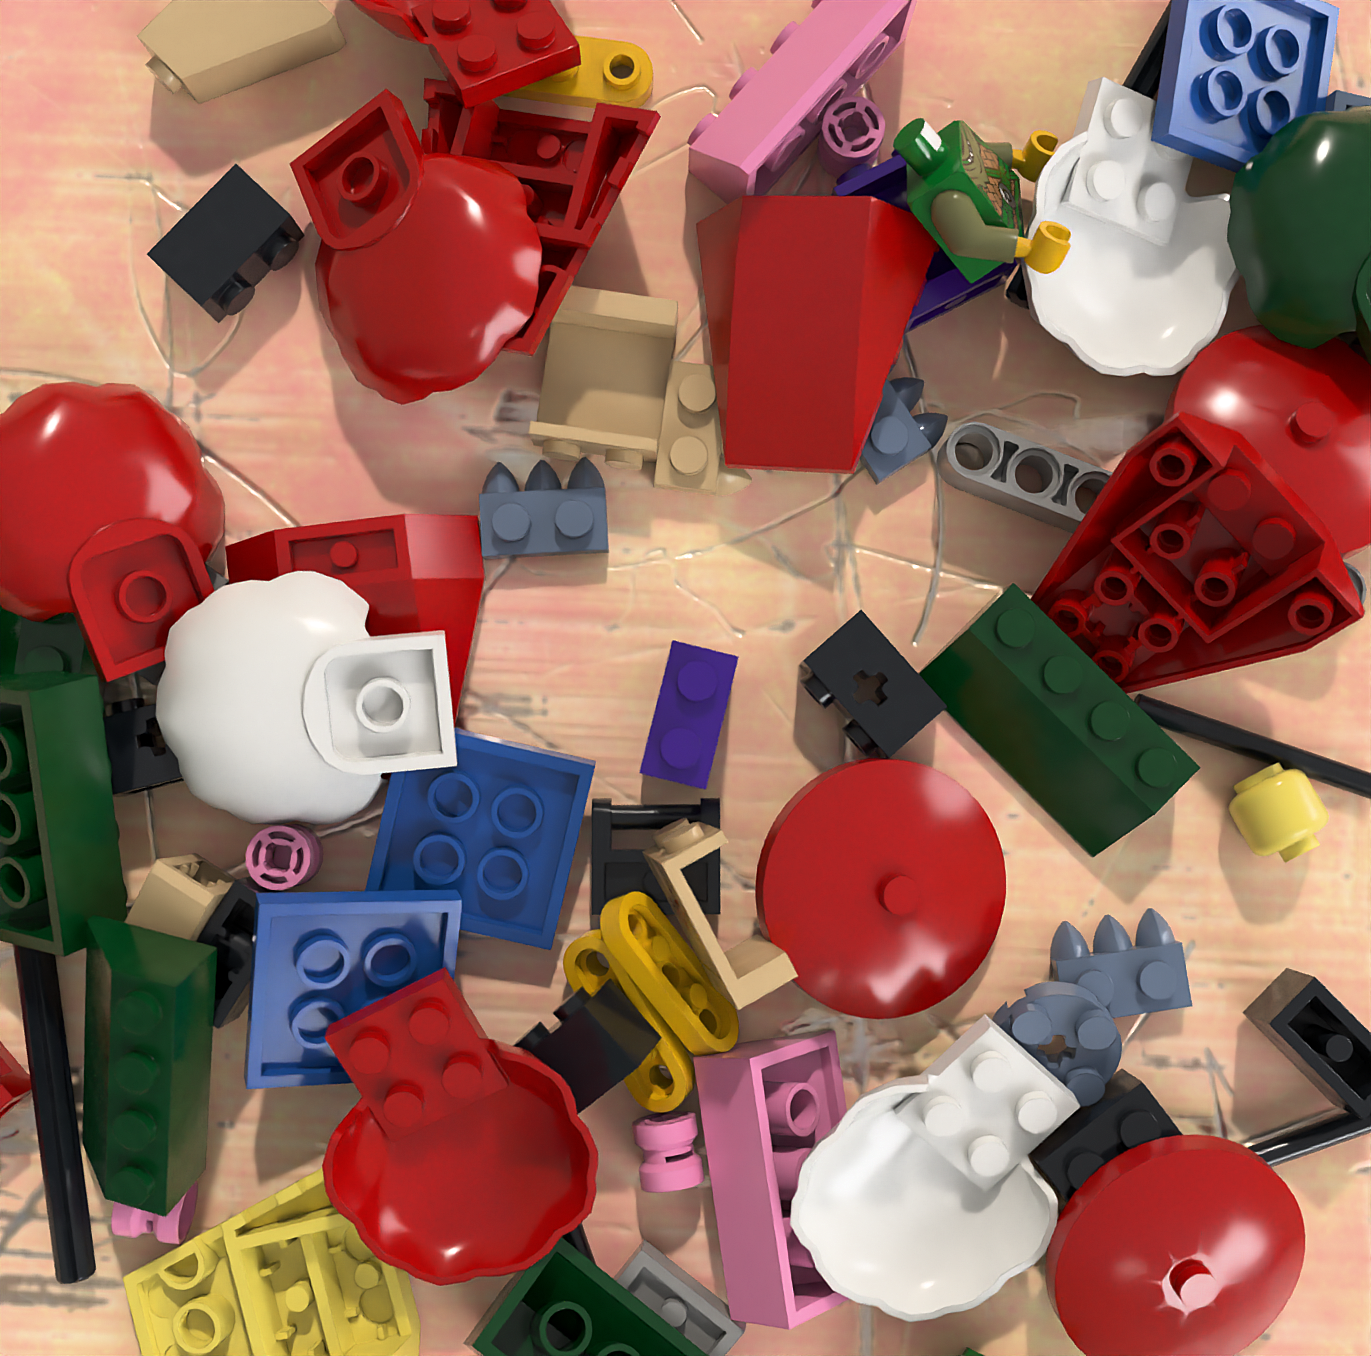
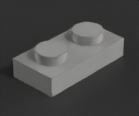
(680, 1300)

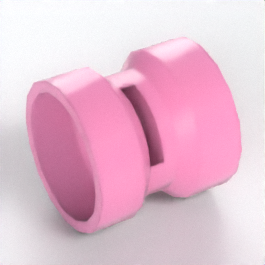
(845, 149)
(296, 851)
(668, 1151)
(171, 1229)

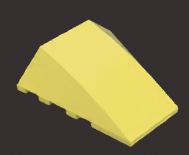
(275, 1284)

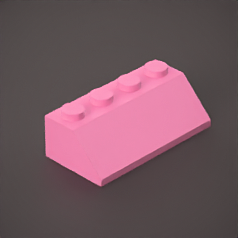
(783, 104)
(760, 1120)

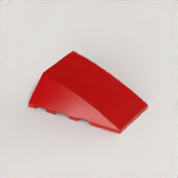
(567, 174)
(806, 322)

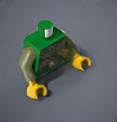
(973, 197)

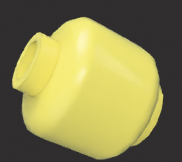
(1278, 812)

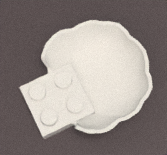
(1144, 256)
(294, 706)
(931, 1184)

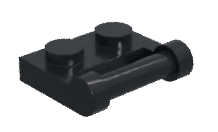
(627, 871)

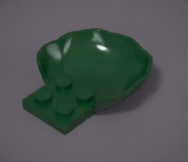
(1306, 228)

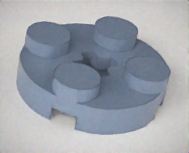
(1086, 1027)

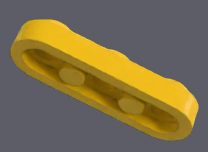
(593, 78)
(668, 973)
(647, 1082)

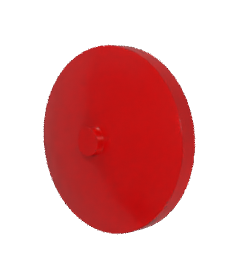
(1299, 413)
(881, 887)
(1175, 1251)

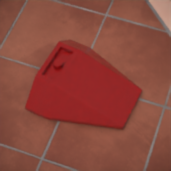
(1196, 563)
(407, 567)

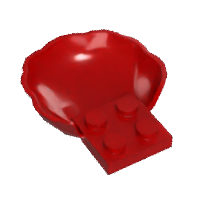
(483, 44)
(417, 253)
(105, 518)
(460, 1143)

